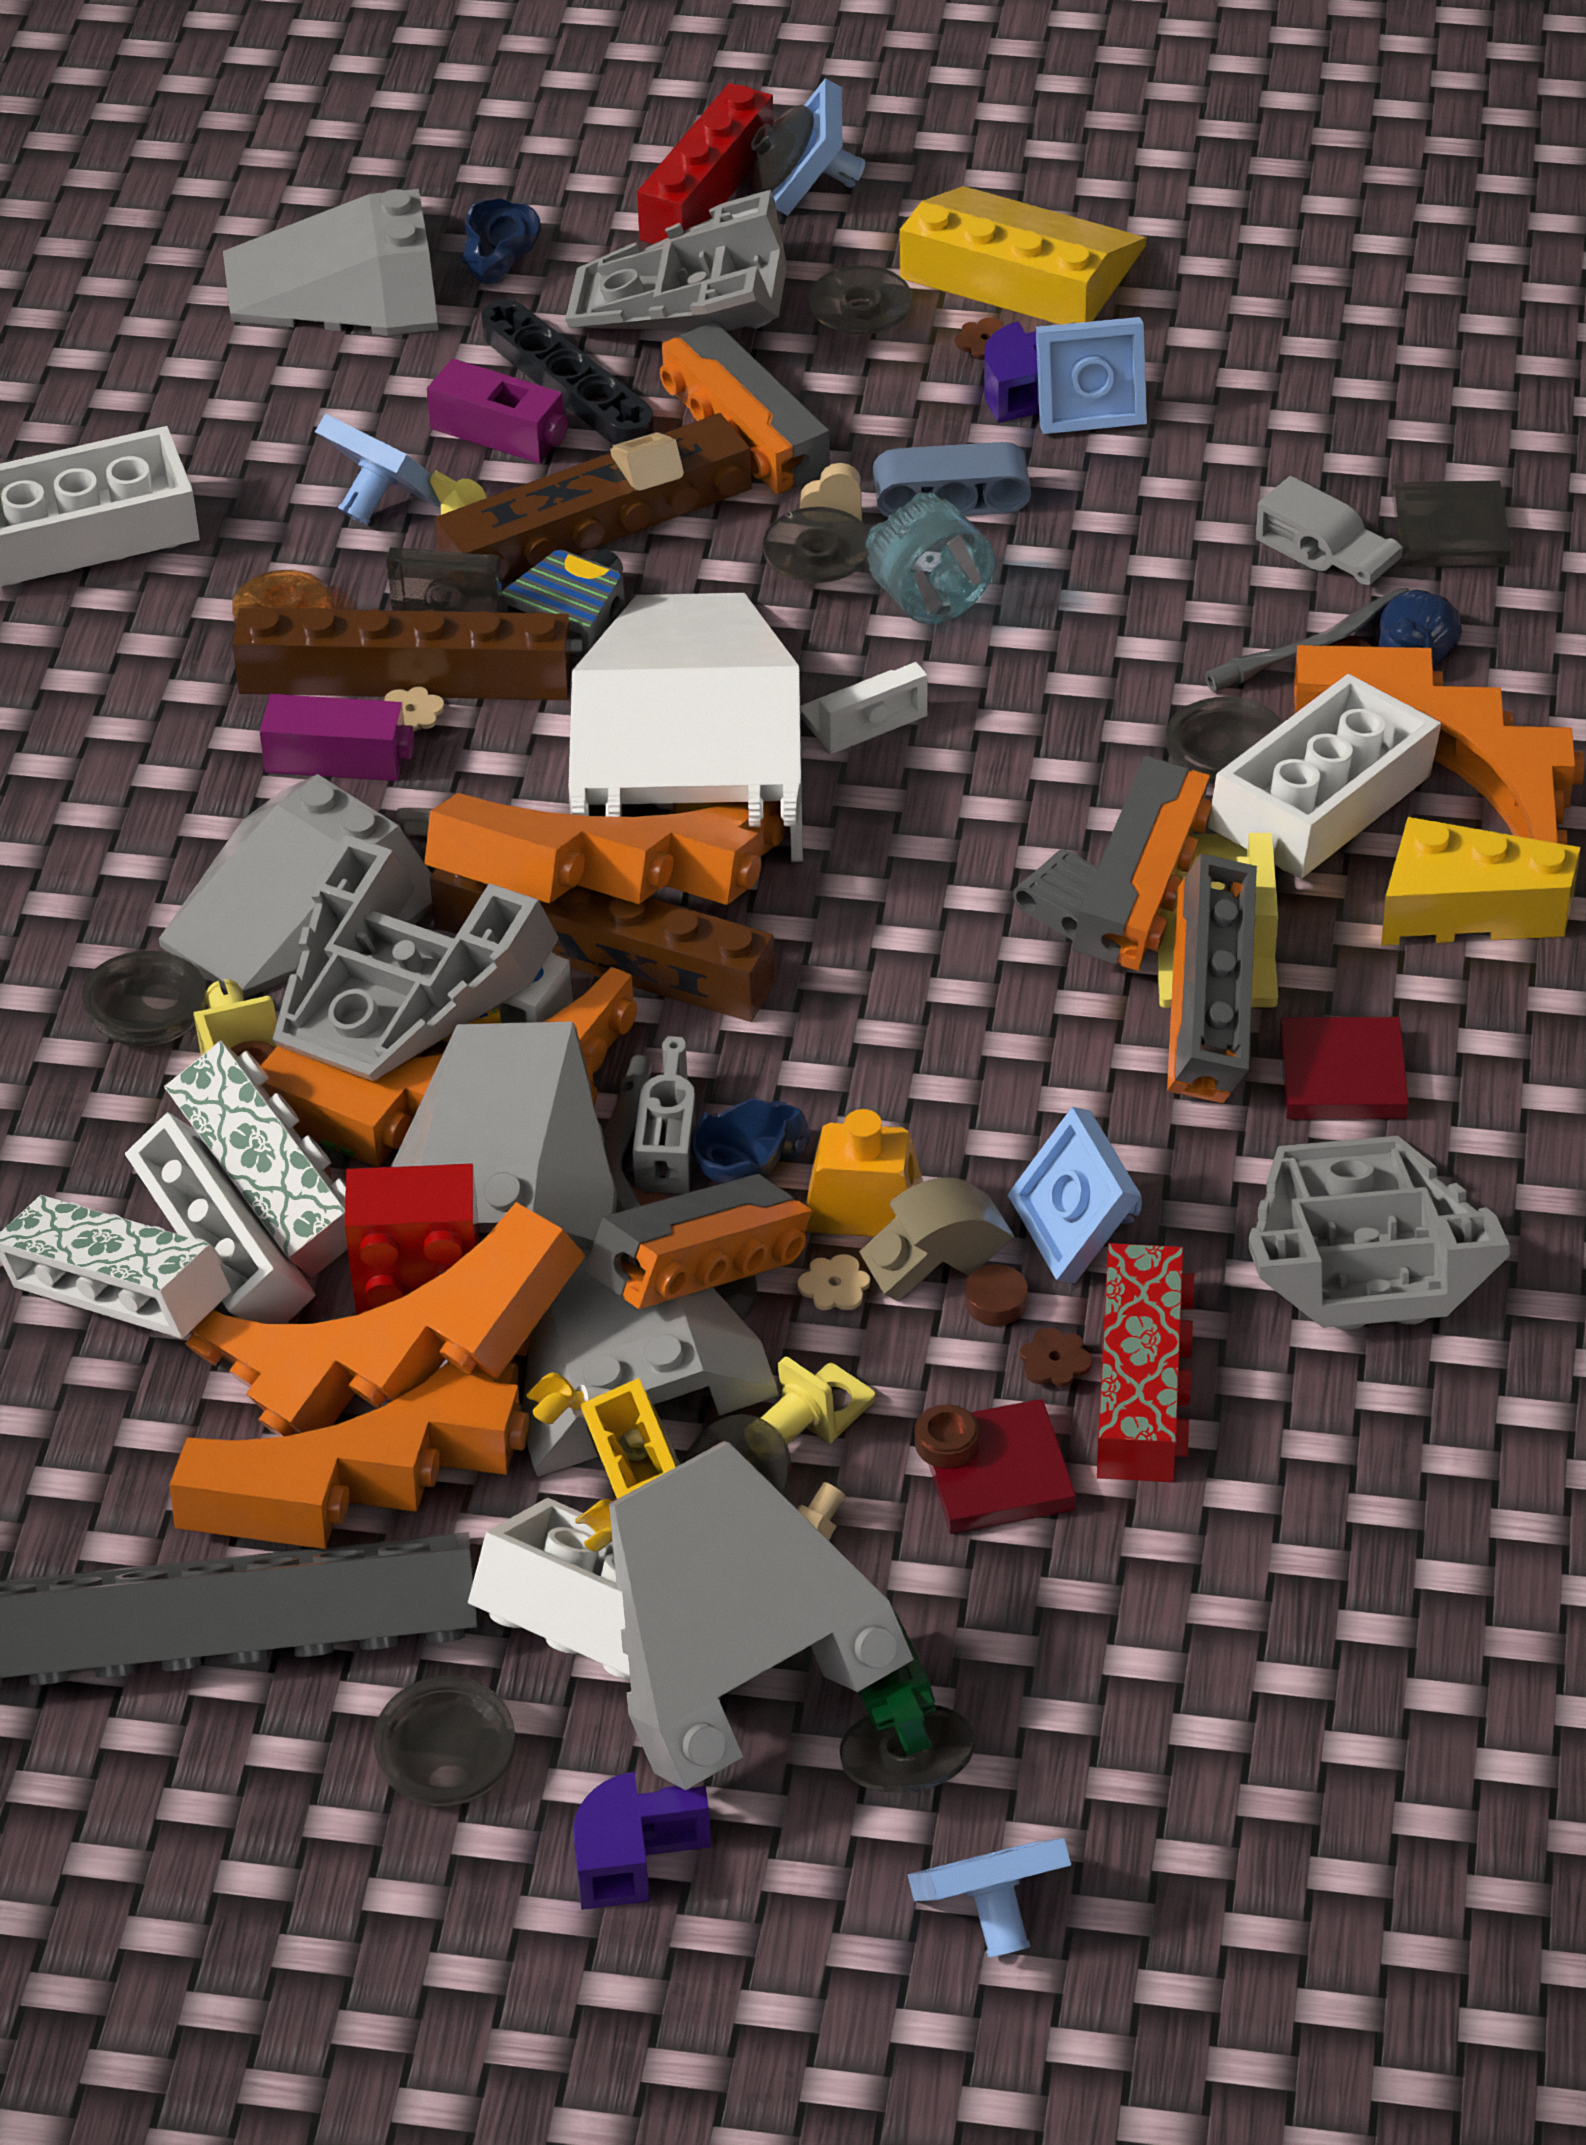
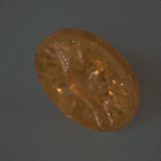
(283, 590)

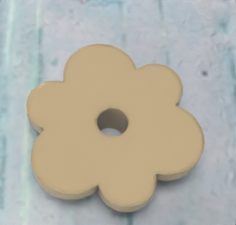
(418, 706)
(834, 1283)

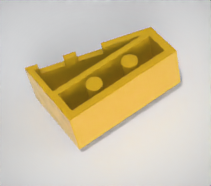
(1477, 882)

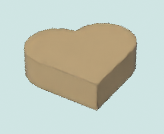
(837, 489)

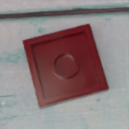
(1343, 1068)
(1011, 1476)

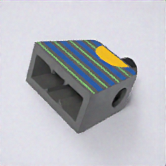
(573, 586)

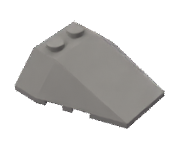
(338, 268)
(711, 272)
(258, 890)
(525, 1118)
(1370, 1234)
(607, 1342)

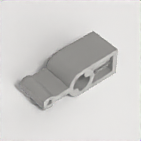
(1322, 532)
(666, 1125)

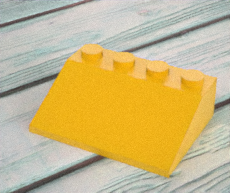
(1015, 255)

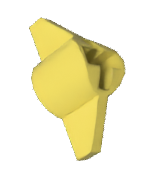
(455, 494)

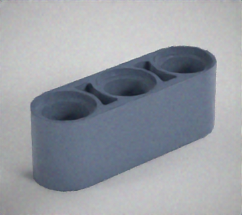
(971, 476)

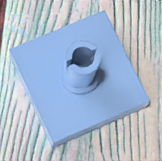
(823, 151)
(1091, 375)
(380, 467)
(1074, 1195)
(992, 1884)

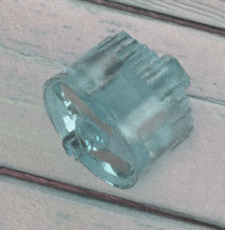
(930, 559)

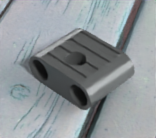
(1057, 891)

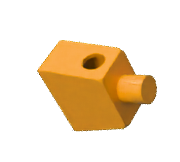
(858, 1174)

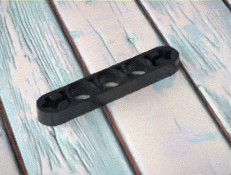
(561, 356)

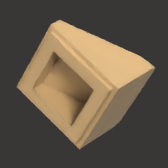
(648, 460)

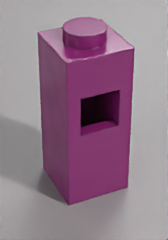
(496, 410)
(335, 737)

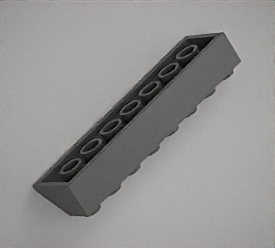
(236, 1607)

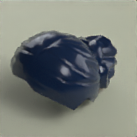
(498, 236)
(1420, 621)
(748, 1139)

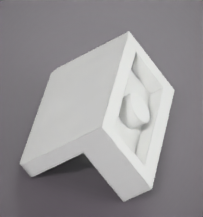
(868, 708)

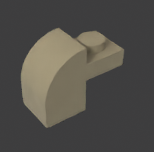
(935, 1224)

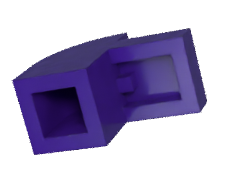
(1011, 373)
(621, 1827)

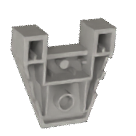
(387, 989)
(722, 1588)

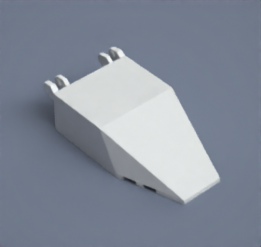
(688, 708)

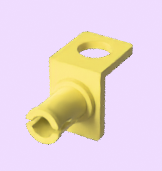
(233, 1019)
(809, 1401)

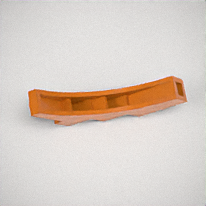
(1517, 768)
(624, 857)
(378, 1113)
(467, 1315)
(303, 1482)

